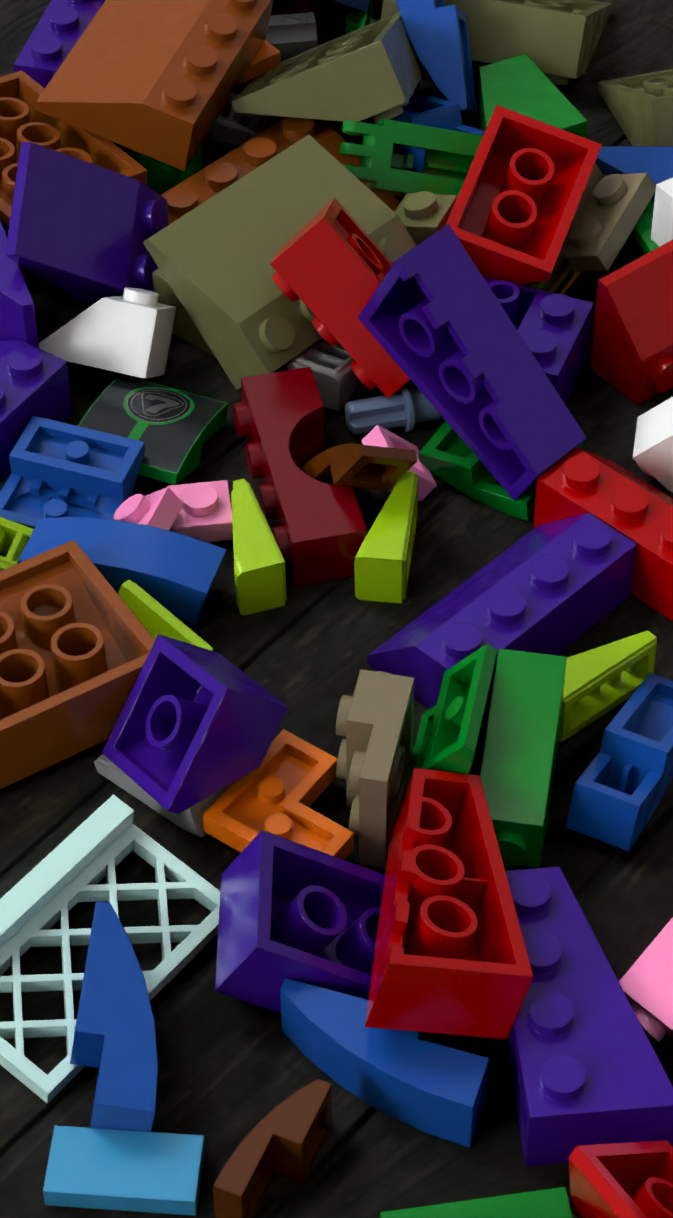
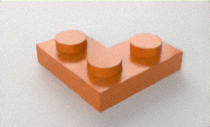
(279, 800)

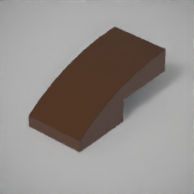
(360, 466)
(278, 1145)

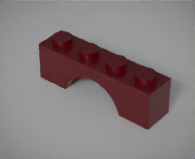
(314, 521)

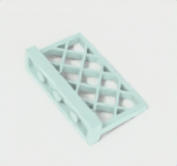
(52, 889)

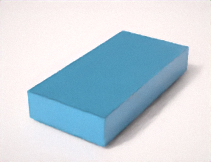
(124, 1170)

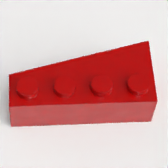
(447, 918)

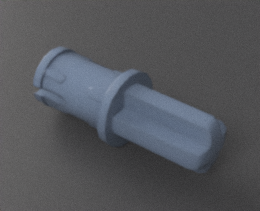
(402, 408)

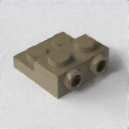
(605, 218)
(375, 757)

